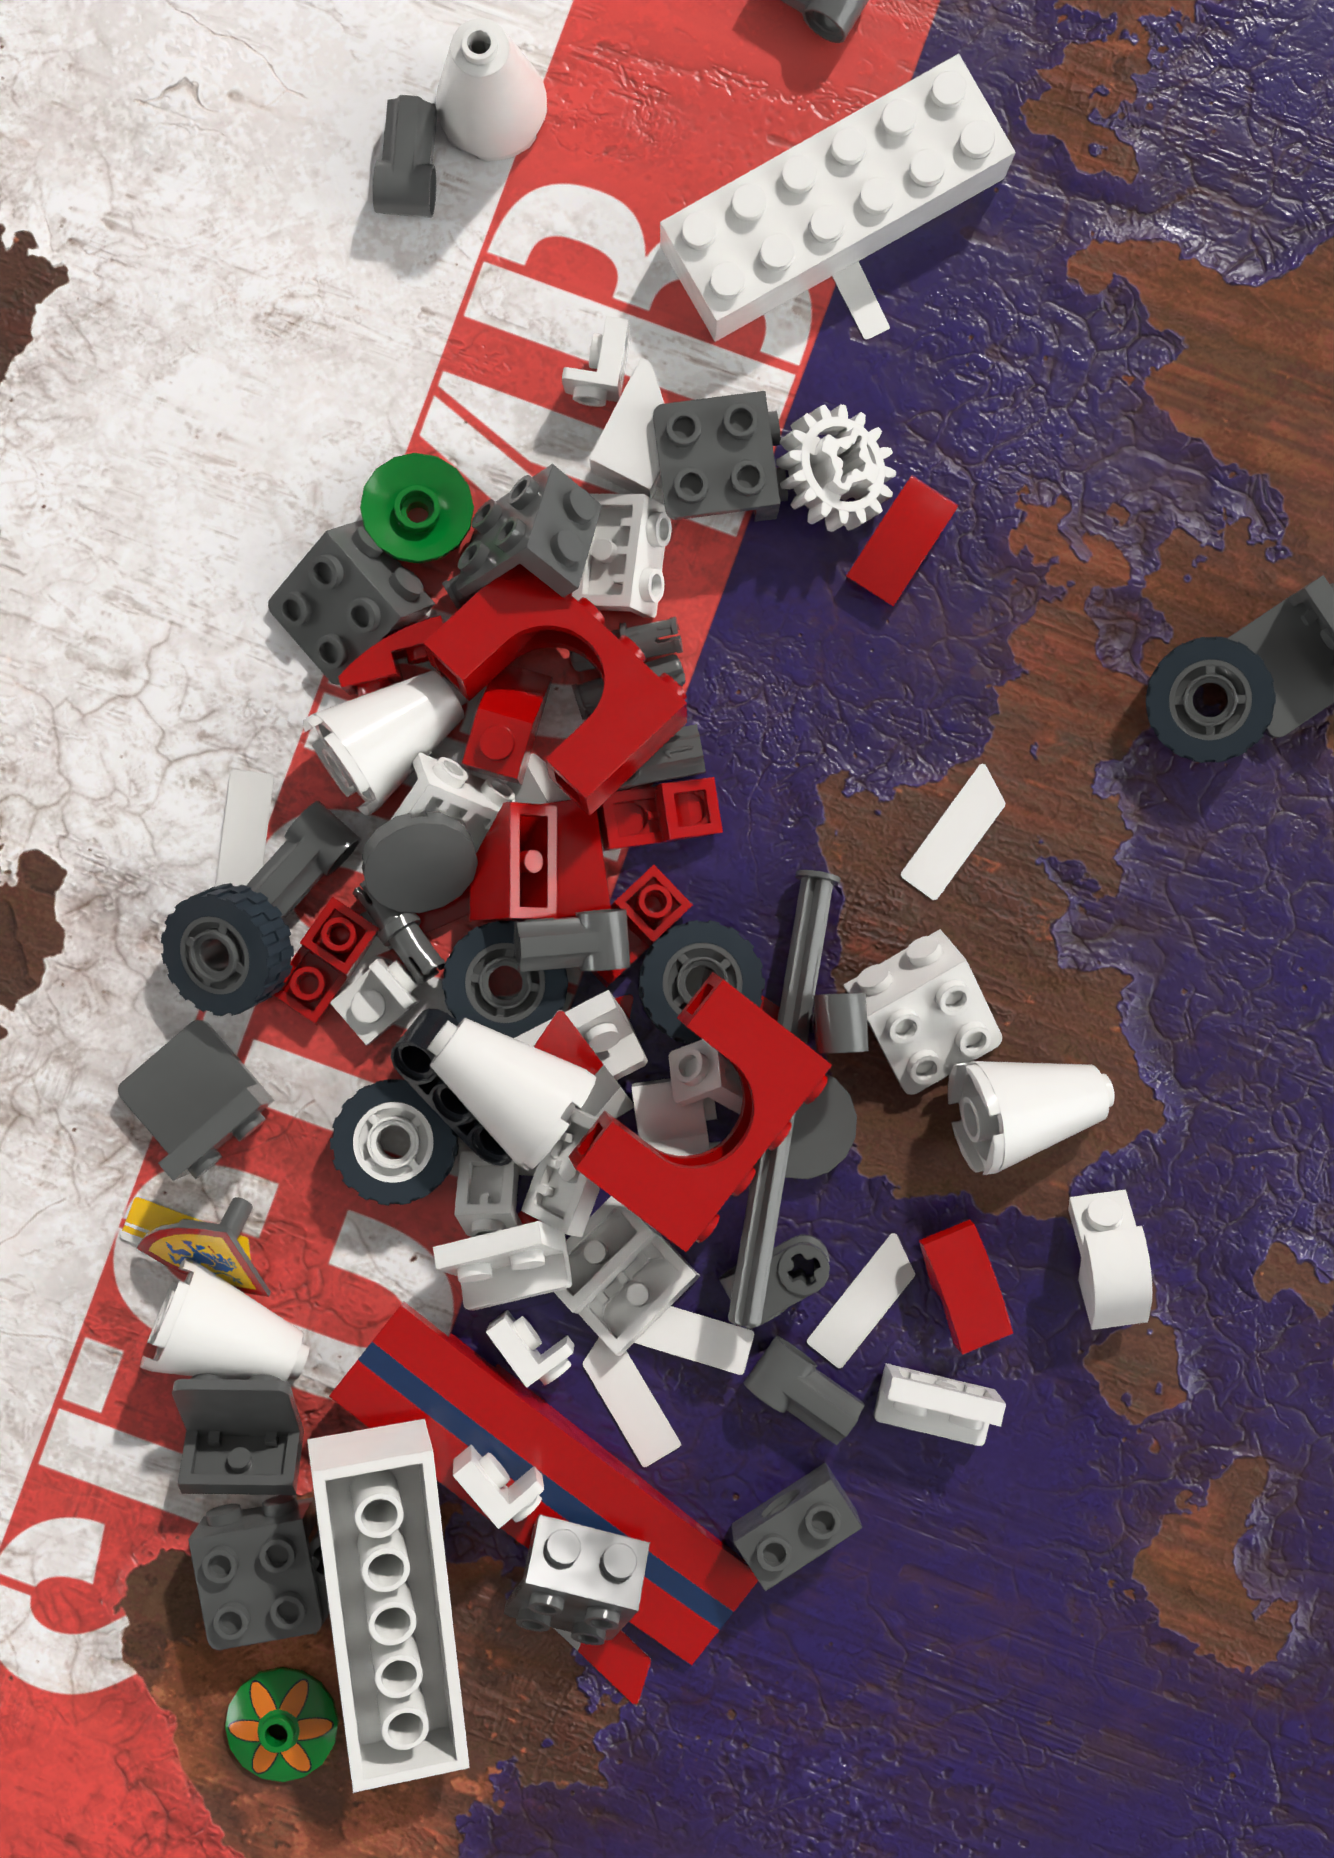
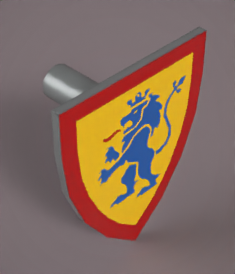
(210, 1245)

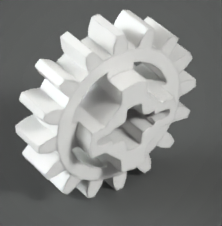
(836, 468)

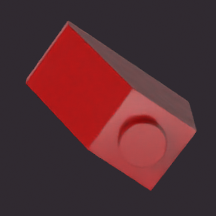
(507, 724)
(517, 865)

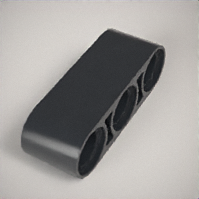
(413, 1063)

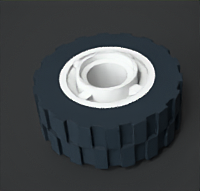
(360, 1152)

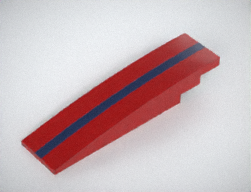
(424, 1374)

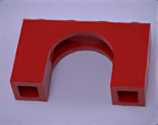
(525, 614)
(686, 1192)

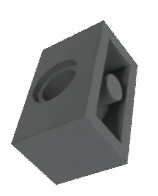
(795, 1526)

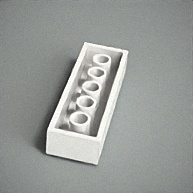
(836, 197)
(389, 1603)

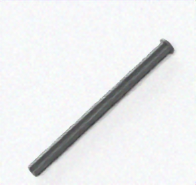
(769, 1179)

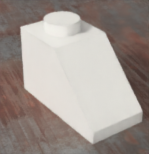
(627, 445)

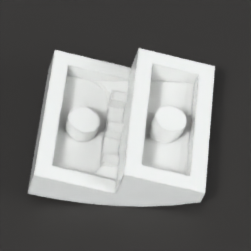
(623, 1275)

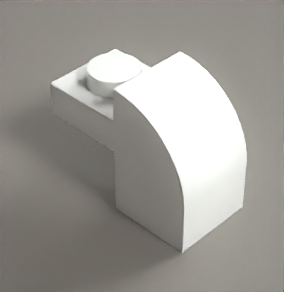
(1113, 1260)

